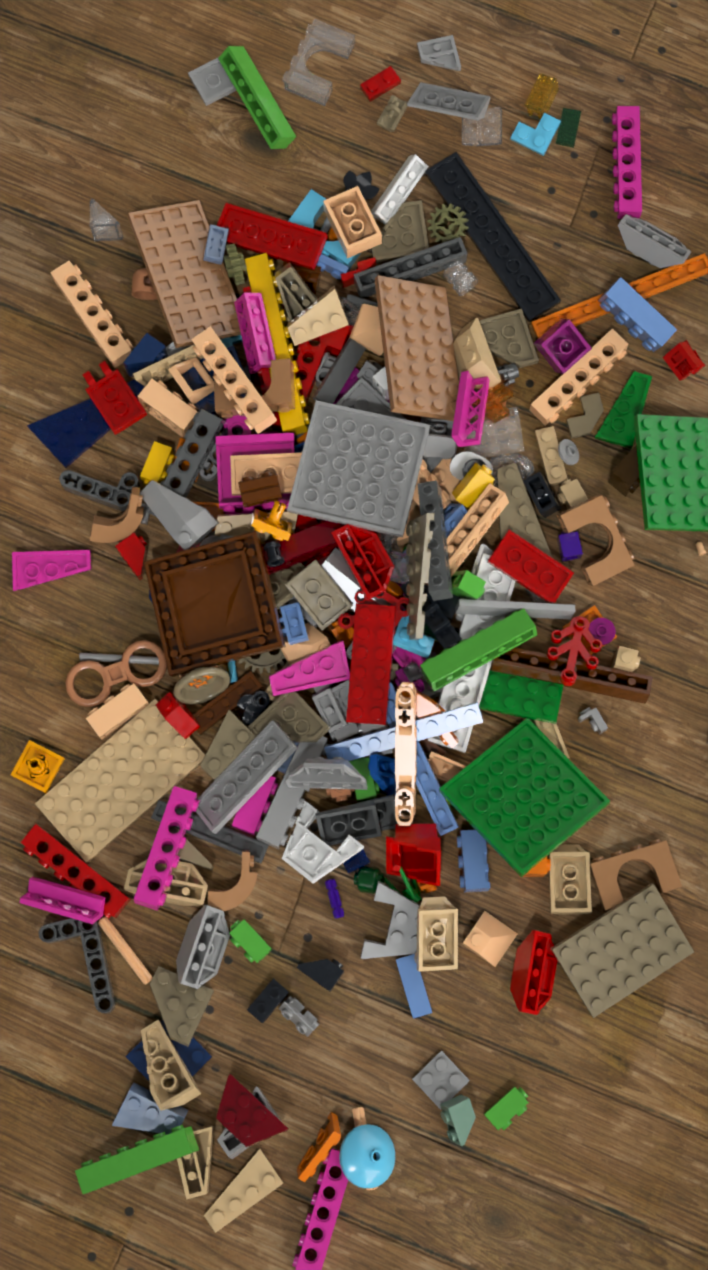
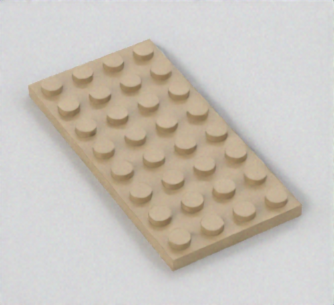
(119, 782)

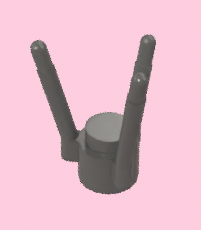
(508, 373)

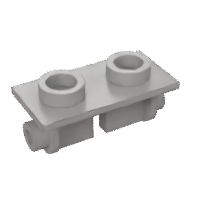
(291, 1011)

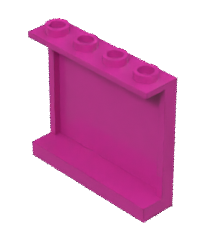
(247, 445)

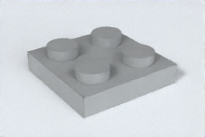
(211, 81)
(440, 1079)

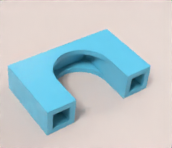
(308, 214)

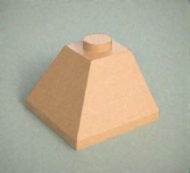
(368, 330)
(299, 651)
(489, 938)

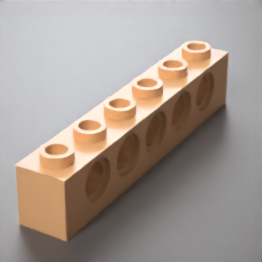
(62, 277)
(208, 341)
(611, 342)
(474, 525)

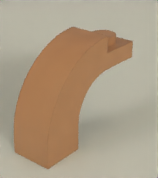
(117, 528)
(238, 893)

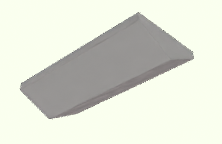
(449, 101)
(341, 575)

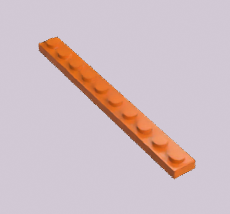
(645, 287)

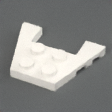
(310, 854)

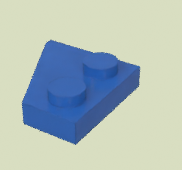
(383, 772)

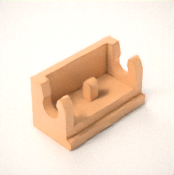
(443, 767)

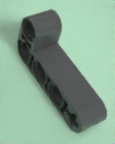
(98, 487)

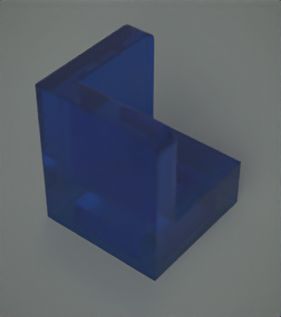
(356, 862)

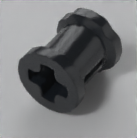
(273, 554)

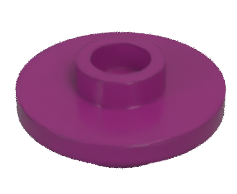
(603, 630)

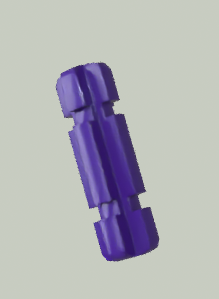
(334, 898)

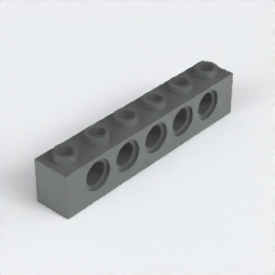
(412, 266)
(214, 425)
(439, 572)

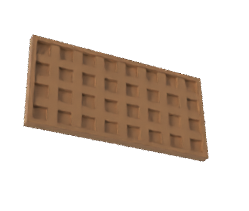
(187, 287)
(417, 348)

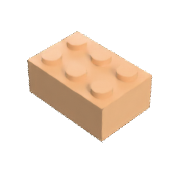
(352, 222)
(167, 407)

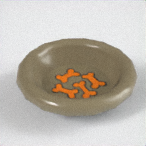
(201, 685)

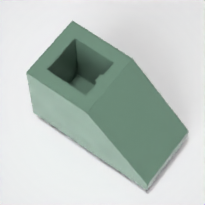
(459, 1118)

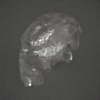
(524, 465)

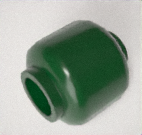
(367, 879)

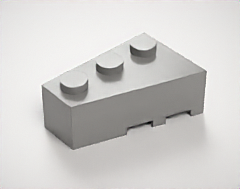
(229, 1142)

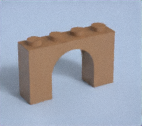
(278, 397)
(616, 556)
(655, 856)

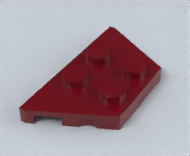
(246, 1115)

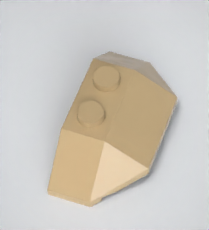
(474, 354)
(186, 887)

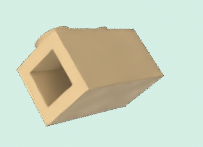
(571, 493)
(626, 659)

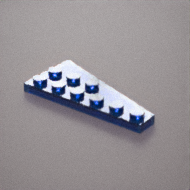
(74, 429)

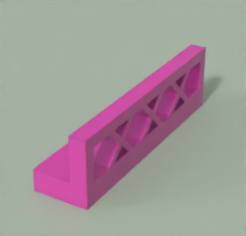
(256, 331)
(465, 411)
(64, 900)

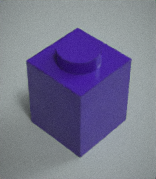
(569, 546)

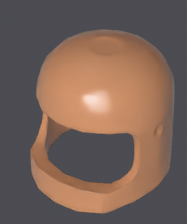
(142, 286)

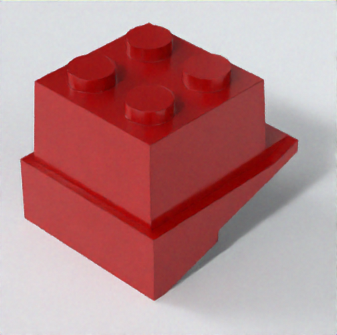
(416, 851)

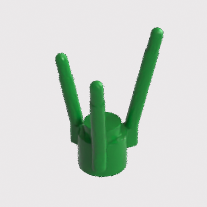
(410, 892)

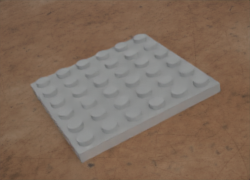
(359, 468)

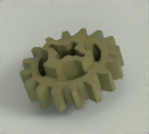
(446, 216)
(235, 264)

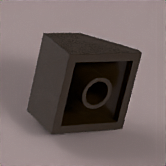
(626, 475)

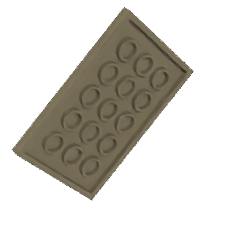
(622, 950)

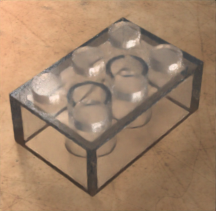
(498, 437)

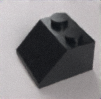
(323, 972)

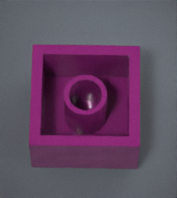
(562, 346)

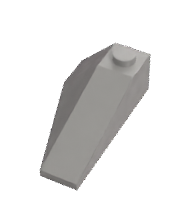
(181, 517)

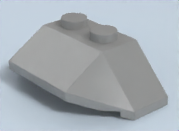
(652, 243)
(326, 774)
(202, 947)

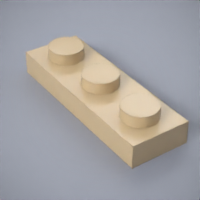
(550, 457)

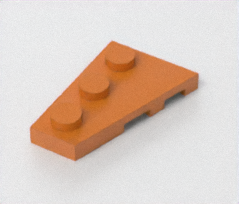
(319, 1152)

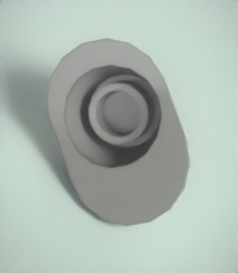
(464, 462)

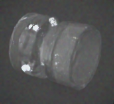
(458, 275)

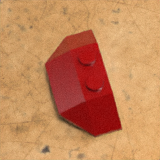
(365, 558)
(533, 973)

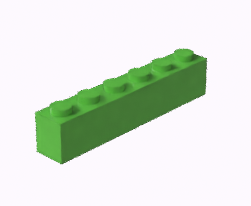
(257, 97)
(478, 649)
(136, 1160)

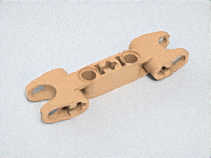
(405, 753)

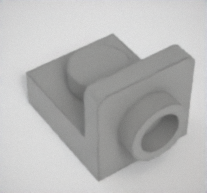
(368, 370)
(597, 722)

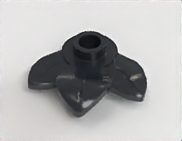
(363, 181)
(251, 706)

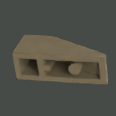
(189, 853)

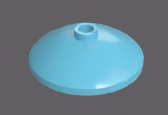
(358, 1160)

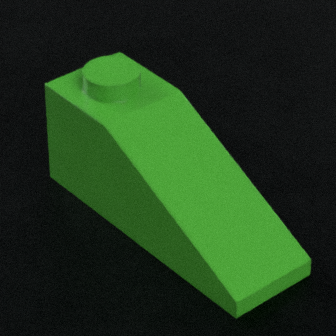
(467, 585)

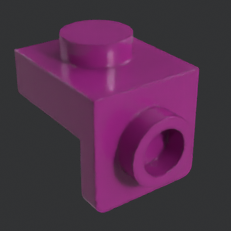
(401, 677)

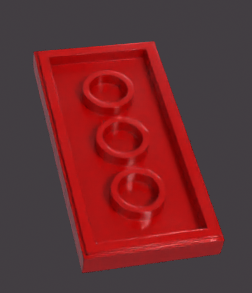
(530, 567)

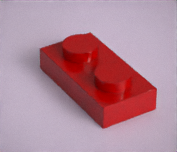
(380, 83)

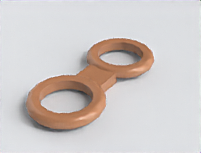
(115, 673)

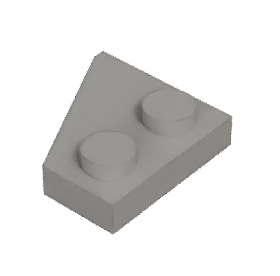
(440, 53)

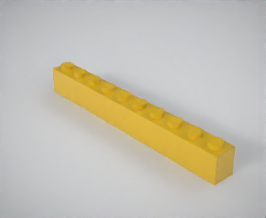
(263, 281)

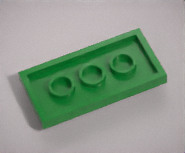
(521, 697)

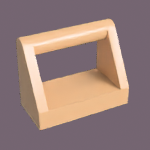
(196, 395)

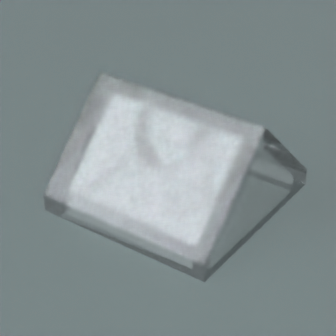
(103, 225)

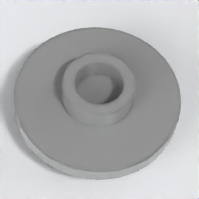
(568, 452)

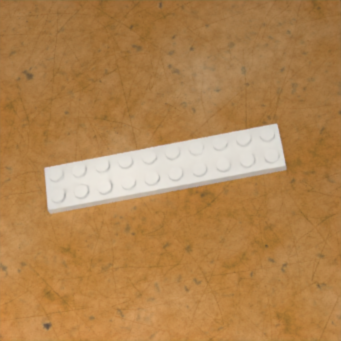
(470, 687)

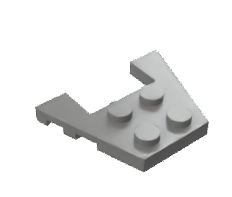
(402, 928)

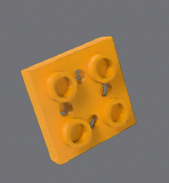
(272, 522)
(32, 755)

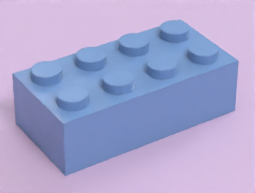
(637, 315)

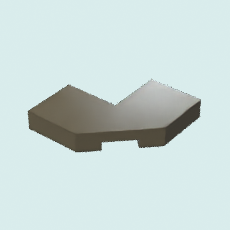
(584, 424)

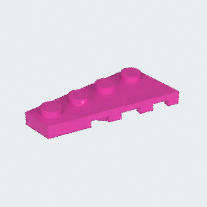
(45, 566)
(316, 670)

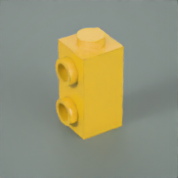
(157, 463)
(473, 485)

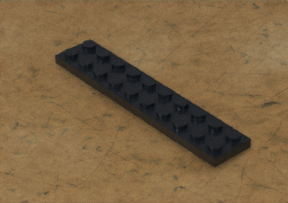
(493, 237)

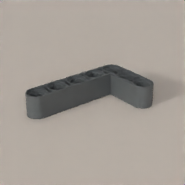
(90, 956)

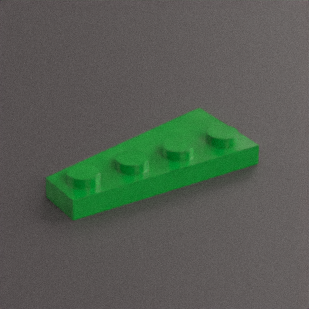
(619, 423)

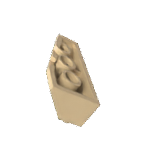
(168, 1075)

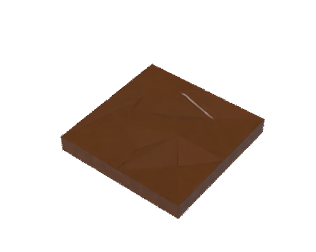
(214, 604)

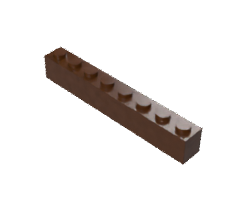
(599, 680)

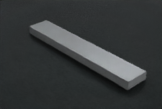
(505, 608)

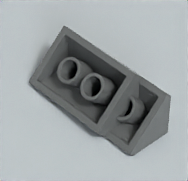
(358, 820)

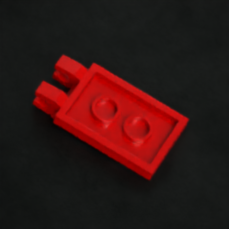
(114, 399)

